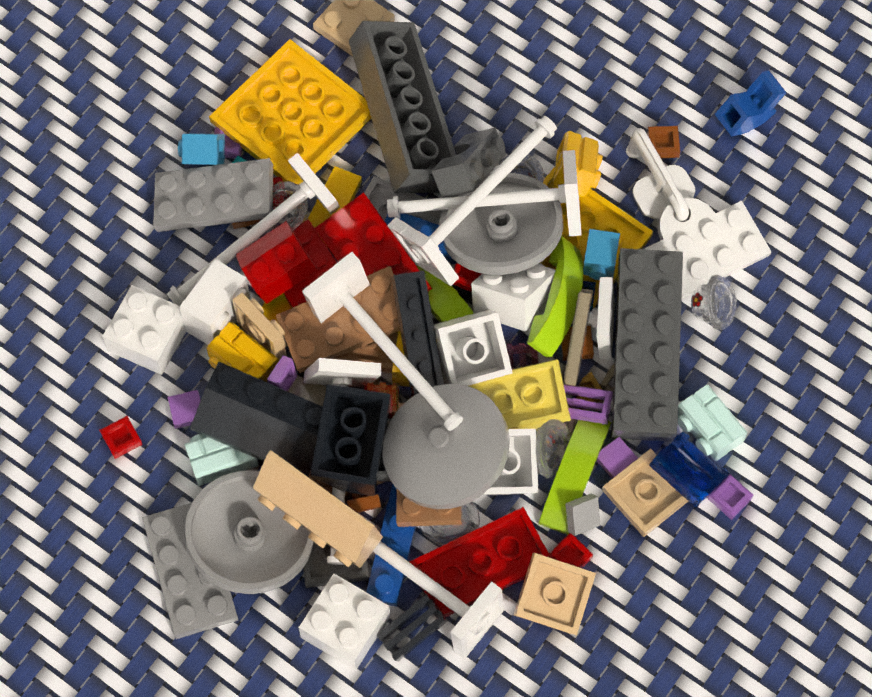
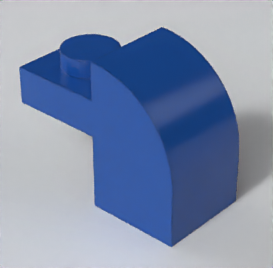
(751, 108)

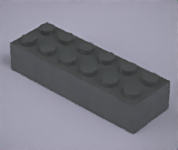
(402, 103)
(647, 345)

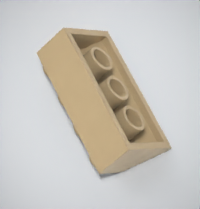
(316, 510)

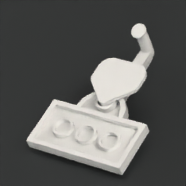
(709, 240)

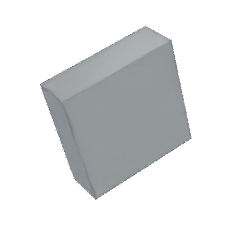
(583, 514)

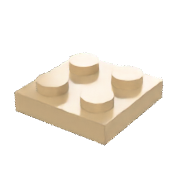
(345, 16)
(257, 326)
(643, 495)
(554, 594)

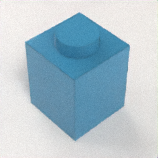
(202, 148)
(601, 254)

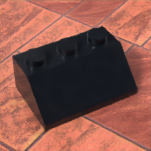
(351, 439)

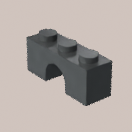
(475, 159)

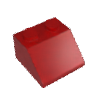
(275, 262)

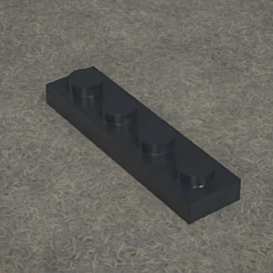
(417, 326)

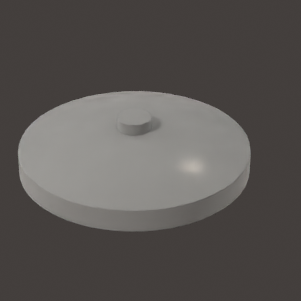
(506, 236)
(441, 465)
(242, 541)

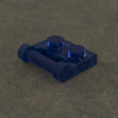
(683, 474)

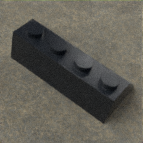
(258, 418)

